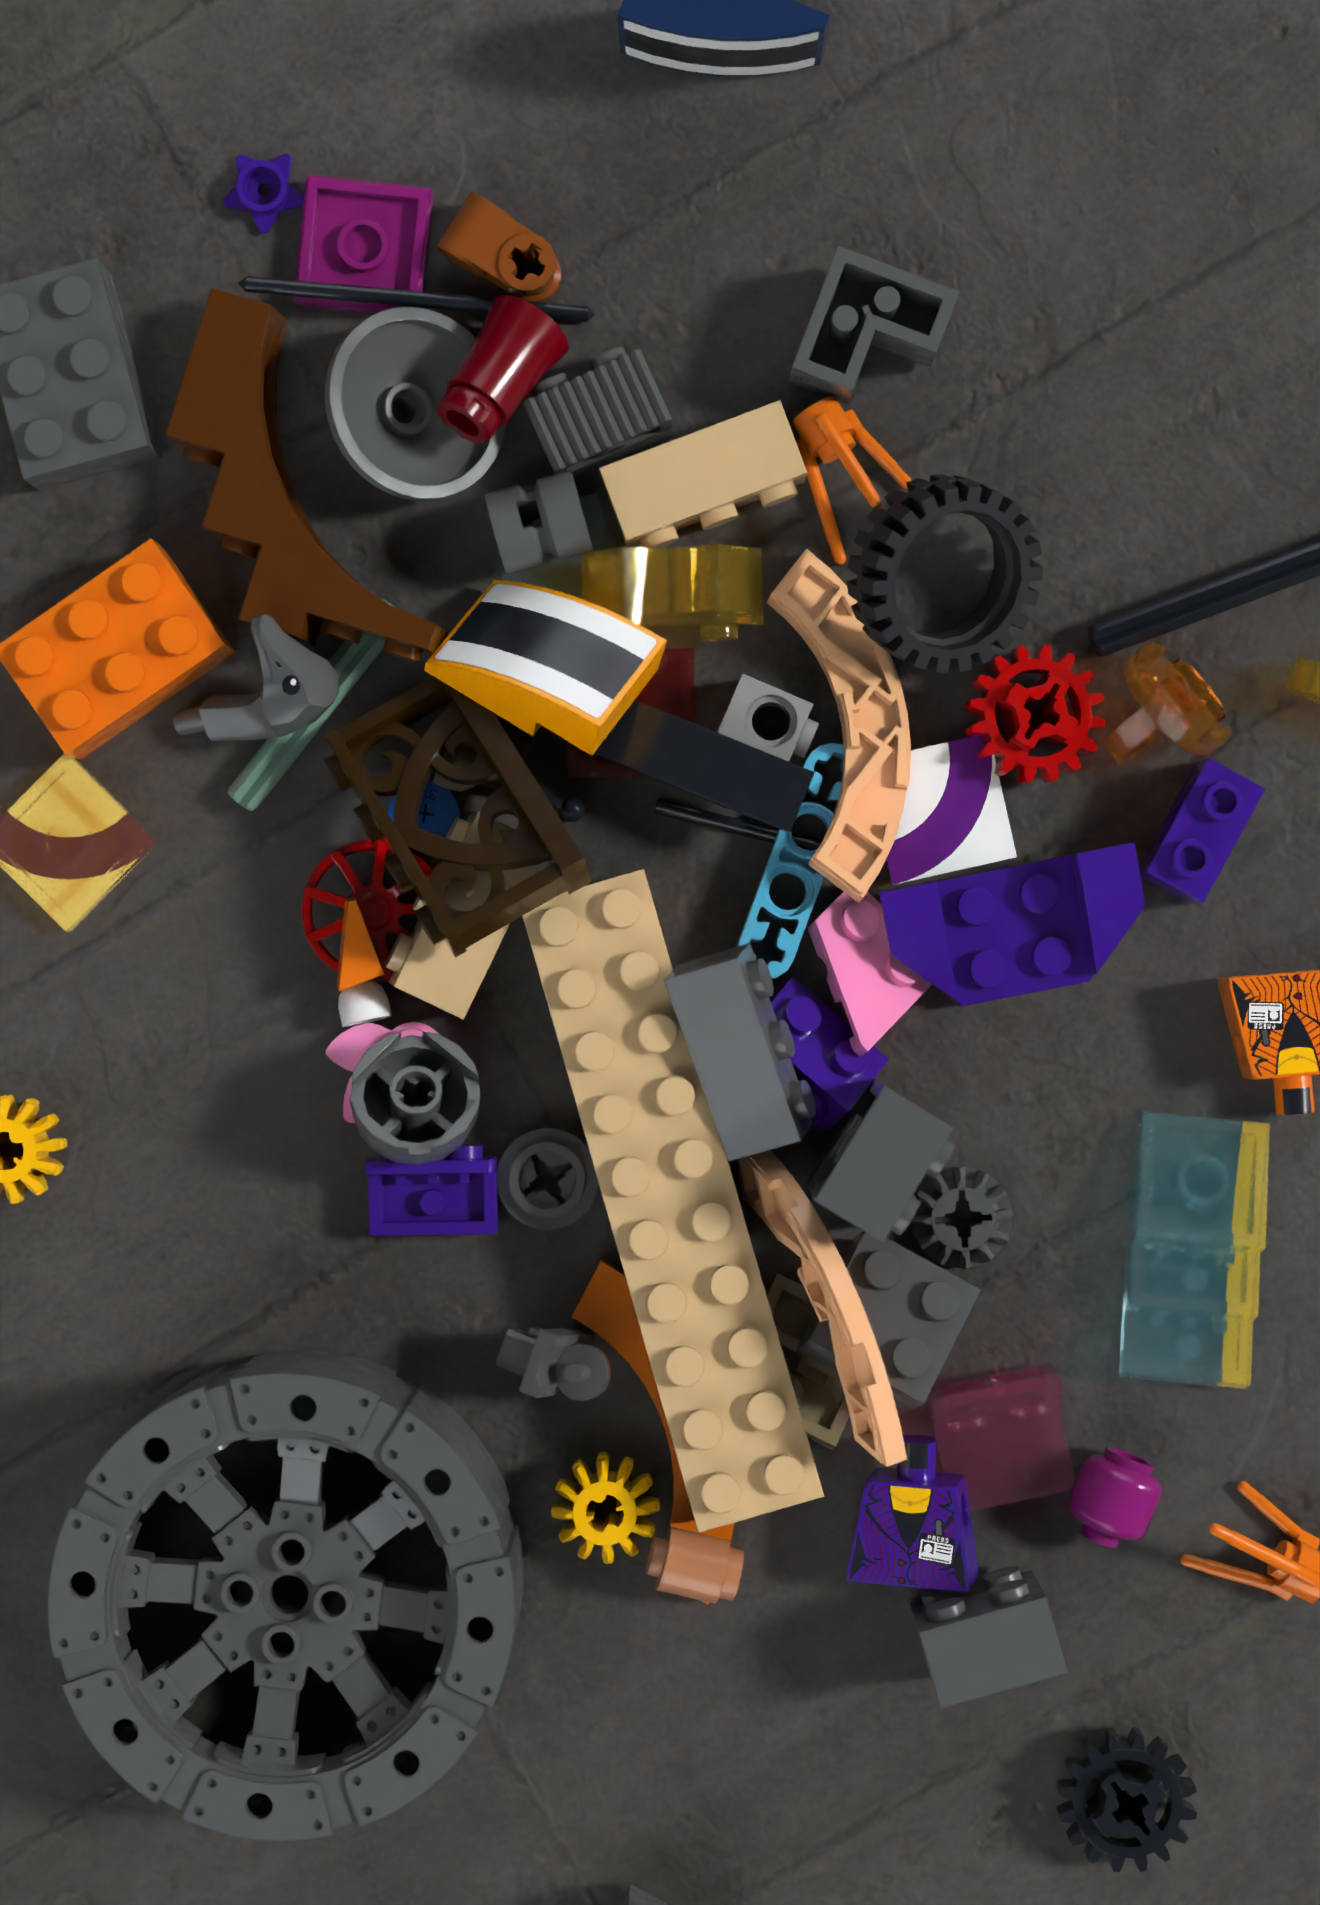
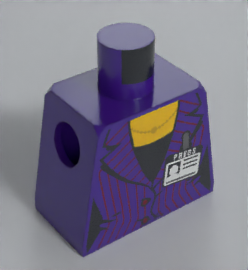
(915, 1525)

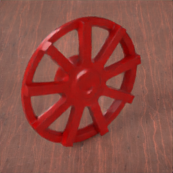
(375, 901)

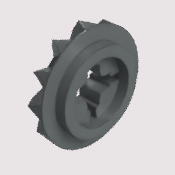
(940, 1197)
(540, 1208)

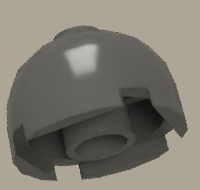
(415, 1097)

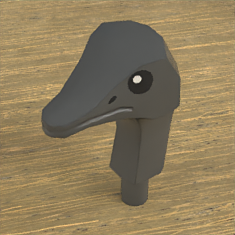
(293, 694)

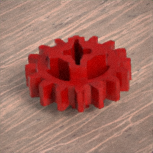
(1059, 726)

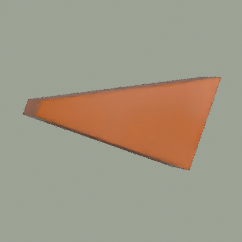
(357, 954)

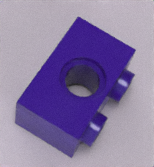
(1200, 831)

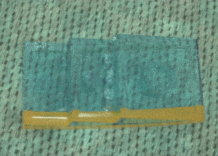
(1194, 1250)

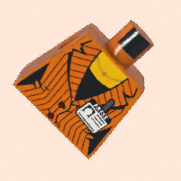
(1277, 1032)

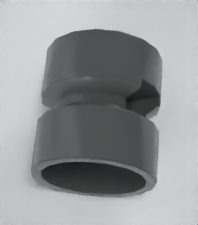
(562, 518)

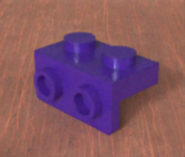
(825, 1054)
(436, 1196)

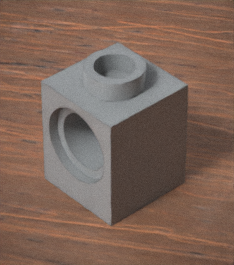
(752, 696)

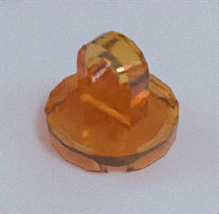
(1172, 702)

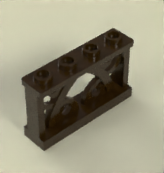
(535, 840)

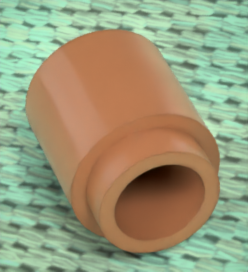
(695, 1565)

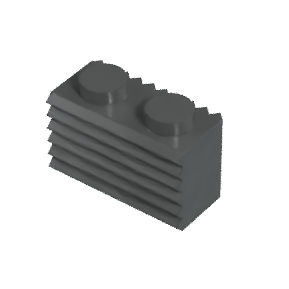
(597, 411)

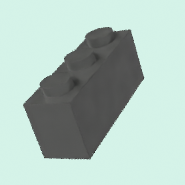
(741, 1051)

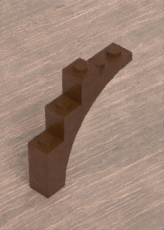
(231, 415)

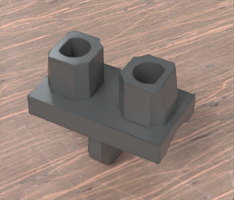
(556, 1362)

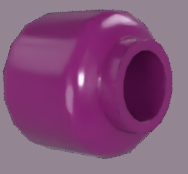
(1115, 1497)

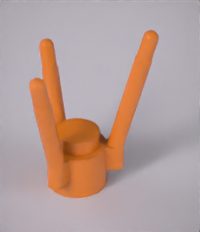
(828, 433)
(1292, 1565)

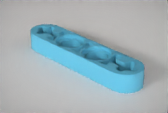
(791, 859)

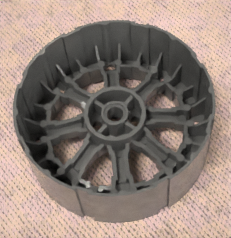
(138, 1714)

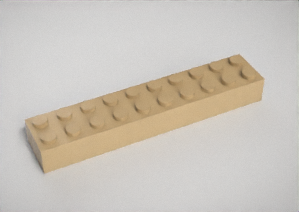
(671, 1204)

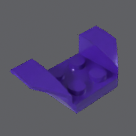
(1016, 924)

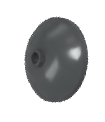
(403, 361)

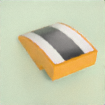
(548, 661)

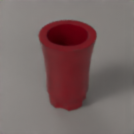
(501, 368)

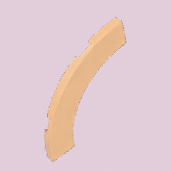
(871, 721)
(796, 1224)

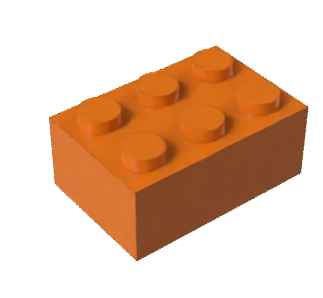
(114, 650)

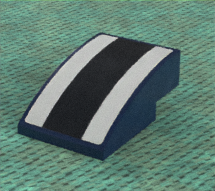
(724, 35)

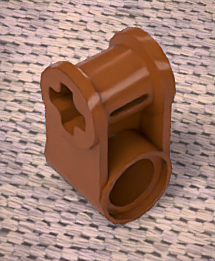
(494, 244)

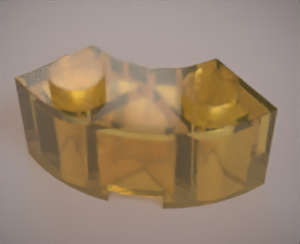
(679, 587)

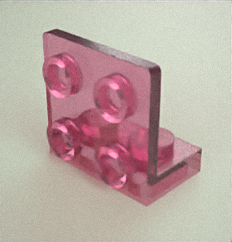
(1004, 1435)

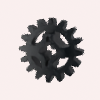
(1144, 1783)

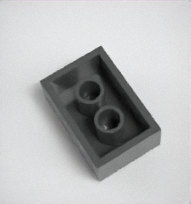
(71, 377)
(881, 1161)

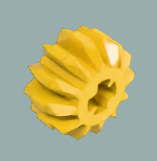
(36, 1146)
(614, 1528)

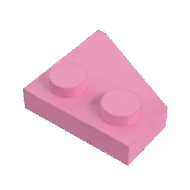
(862, 970)

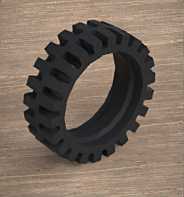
(997, 609)

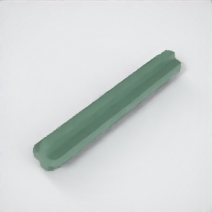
(279, 753)

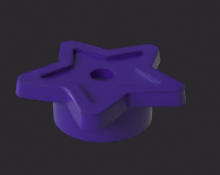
(251, 177)

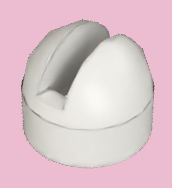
(363, 1004)

